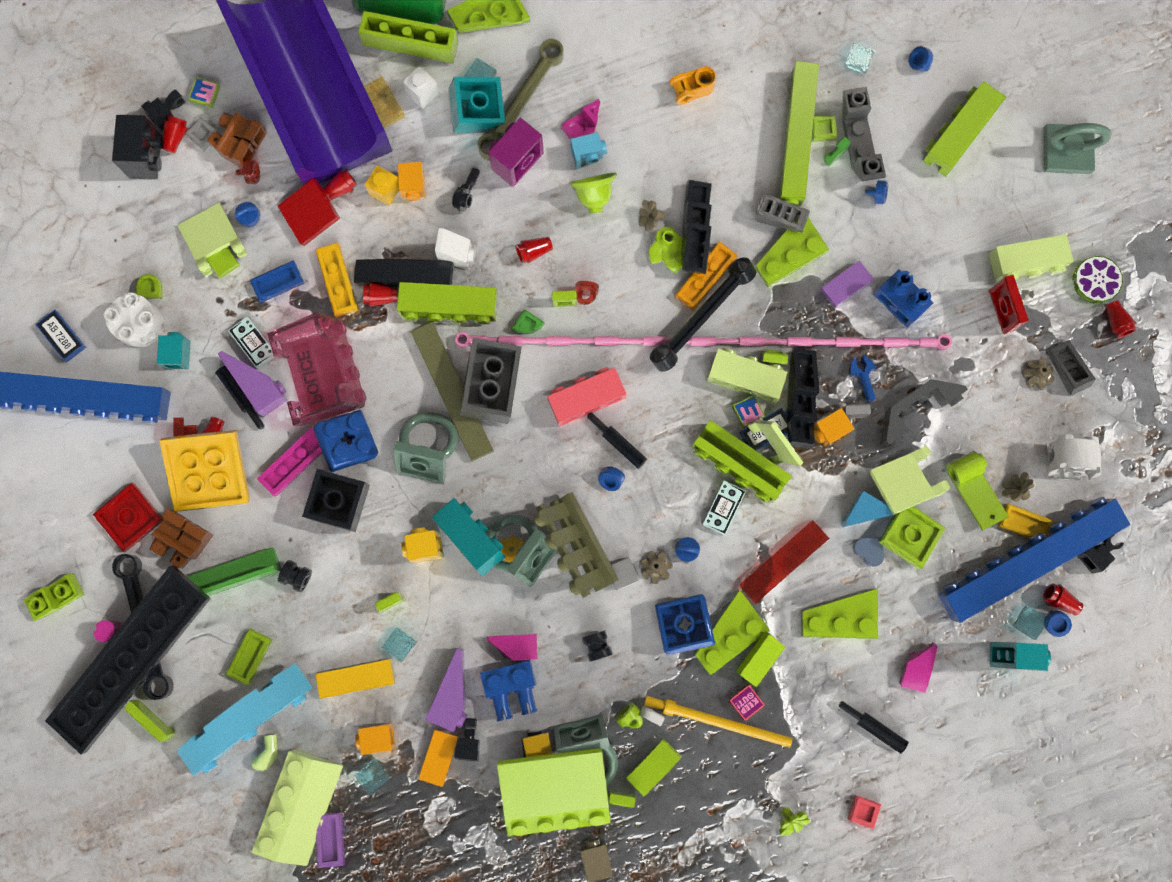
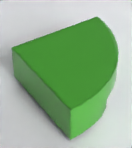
(841, 148)
(527, 323)

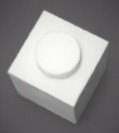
(421, 87)

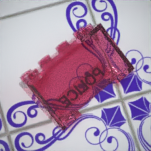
(319, 367)

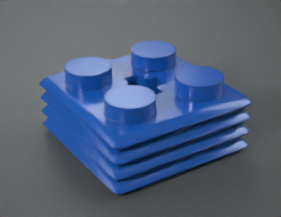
(339, 453)
(670, 617)

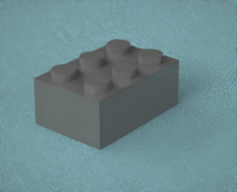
(490, 381)

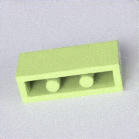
(1031, 257)
(747, 375)

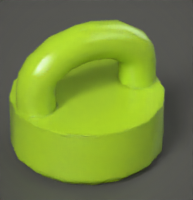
(627, 715)

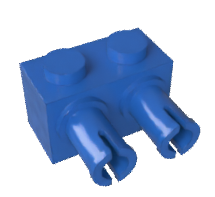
(904, 297)
(502, 680)

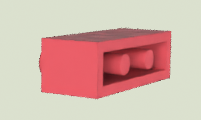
(586, 396)

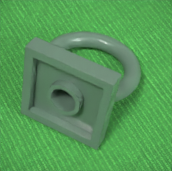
(1073, 147)
(420, 460)
(531, 556)
(587, 735)

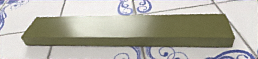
(451, 390)

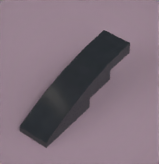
(696, 227)
(392, 271)
(802, 394)

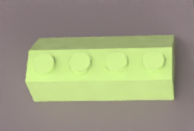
(296, 808)

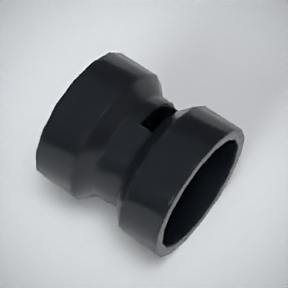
(294, 575)
(597, 646)

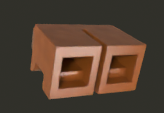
(238, 139)
(181, 535)

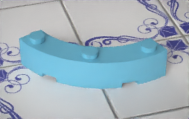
(243, 719)

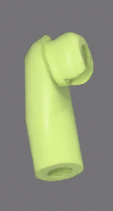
(268, 756)

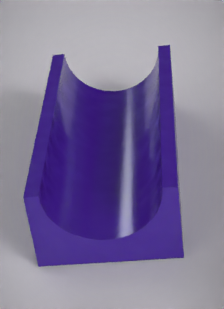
(307, 85)

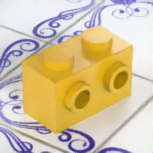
(422, 545)

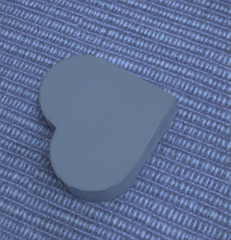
(869, 550)

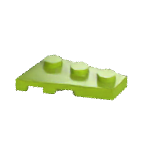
(487, 14)
(791, 253)
(843, 618)
(732, 634)

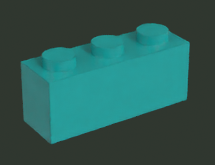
(469, 536)
(1020, 655)

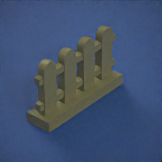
(583, 540)

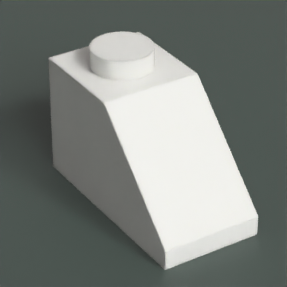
(454, 249)

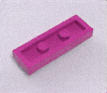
(291, 463)

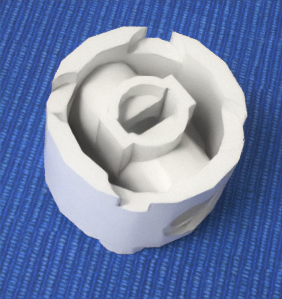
(134, 320)
(1074, 458)

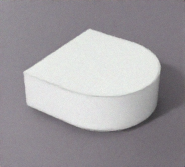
(652, 715)

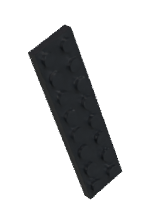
(127, 659)

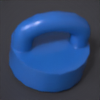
(920, 58)
(879, 192)
(247, 214)
(611, 478)
(687, 549)
(1057, 623)

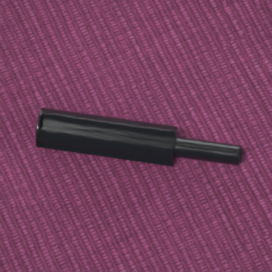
(238, 395)
(619, 442)
(876, 728)

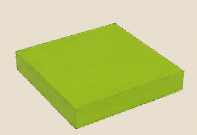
(912, 536)

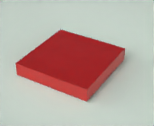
(308, 212)
(1008, 304)
(128, 517)

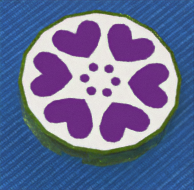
(1097, 279)

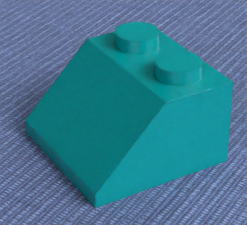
(476, 104)

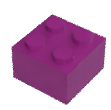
(516, 151)

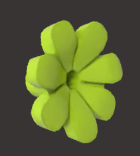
(792, 821)

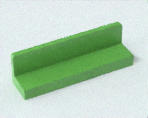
(237, 572)

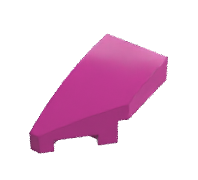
(583, 123)
(516, 646)
(919, 669)

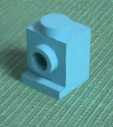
(587, 149)

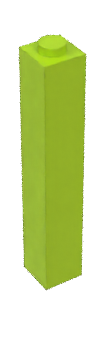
(798, 132)

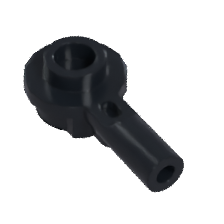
(462, 198)

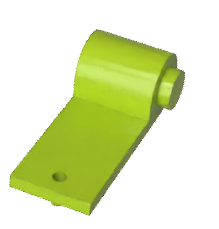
(975, 490)

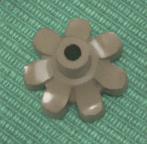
(650, 215)
(1038, 374)
(1018, 488)
(655, 573)

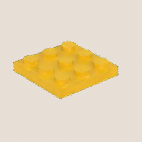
(205, 470)

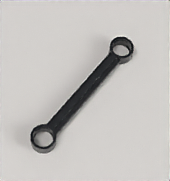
(741, 273)
(134, 597)

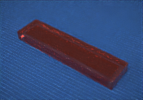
(784, 561)

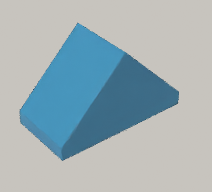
(865, 509)

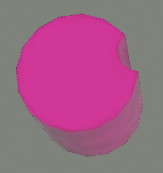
(106, 630)

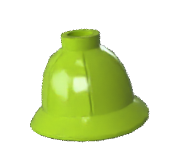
(594, 191)

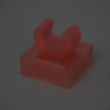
(181, 430)

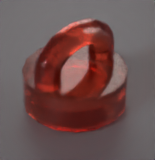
(250, 171)
(586, 288)

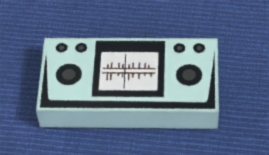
(252, 342)
(724, 508)

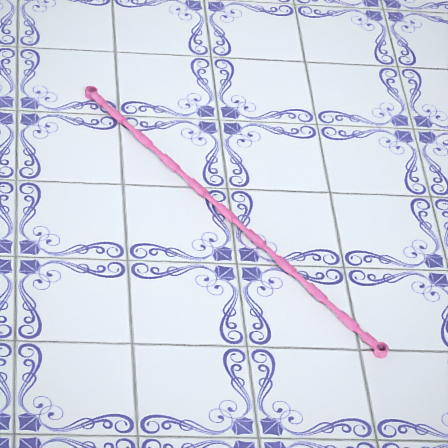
(712, 341)

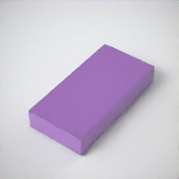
(847, 284)
(330, 841)

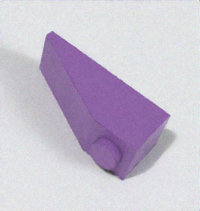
(259, 388)
(450, 699)

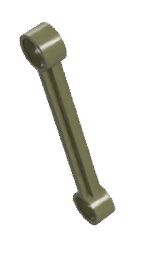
(524, 93)

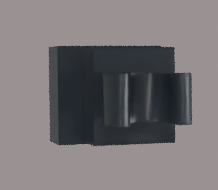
(159, 111)
(1099, 556)
(468, 747)

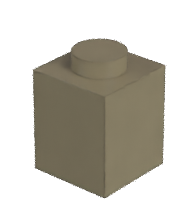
(596, 860)

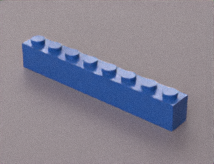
(83, 397)
(1033, 559)

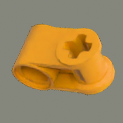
(689, 87)

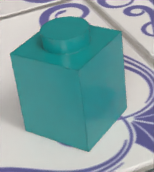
(173, 351)

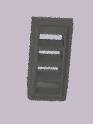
(779, 221)
(1063, 371)

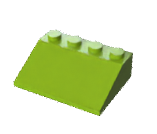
(554, 792)

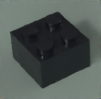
(137, 147)
(336, 500)

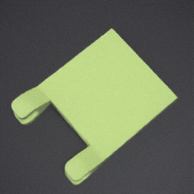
(209, 234)
(778, 441)
(904, 483)

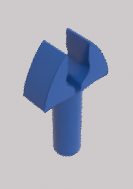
(864, 376)

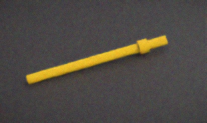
(670, 707)

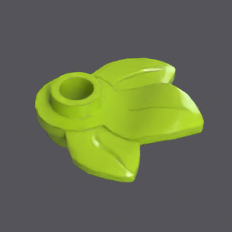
(667, 251)

